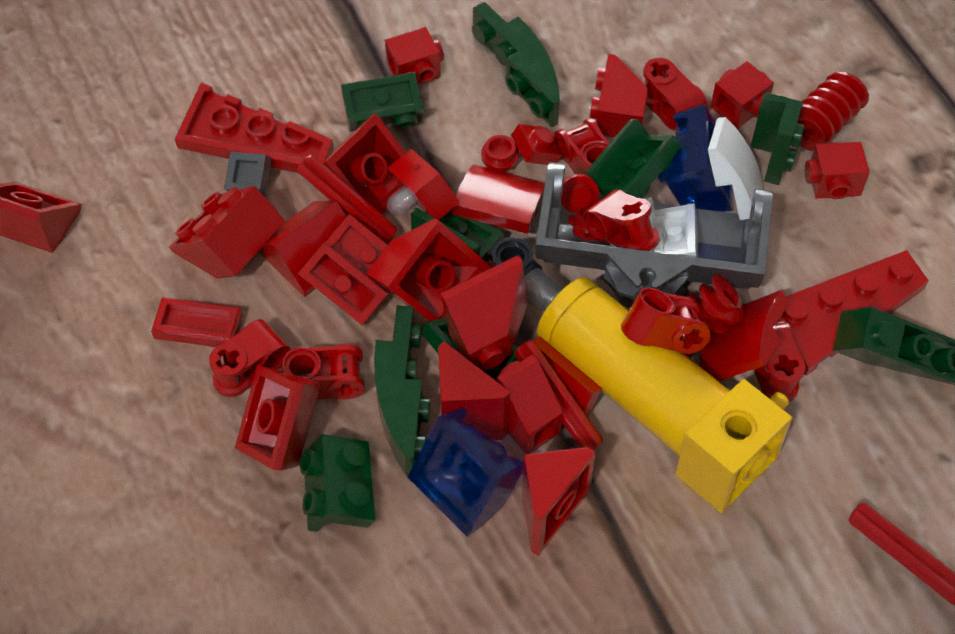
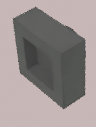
(248, 170)

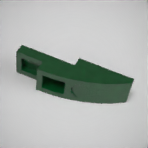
(526, 61)
(399, 391)

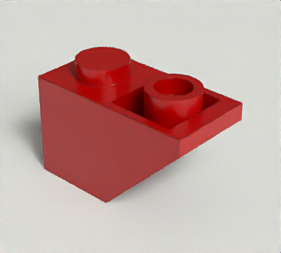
(620, 99)
(534, 410)

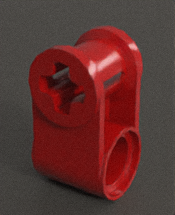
(669, 94)
(581, 145)
(622, 221)
(666, 322)
(242, 353)
(327, 367)
(783, 368)

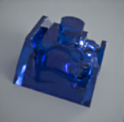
(691, 172)
(464, 472)

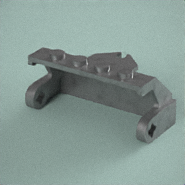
(724, 247)

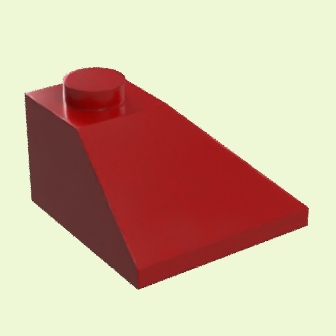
(424, 266)
(487, 313)

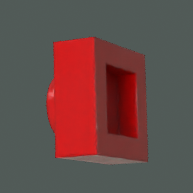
(536, 144)

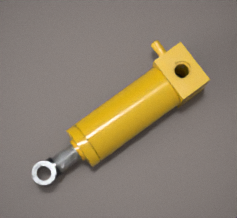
(718, 433)

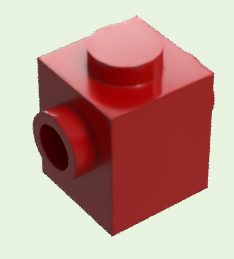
(414, 53)
(740, 93)
(837, 170)

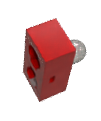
(419, 186)

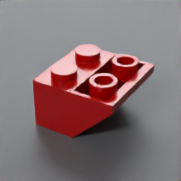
(227, 231)

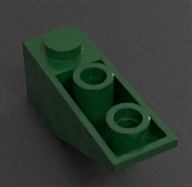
(895, 344)

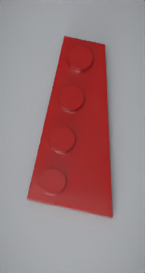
(223, 125)
(817, 309)

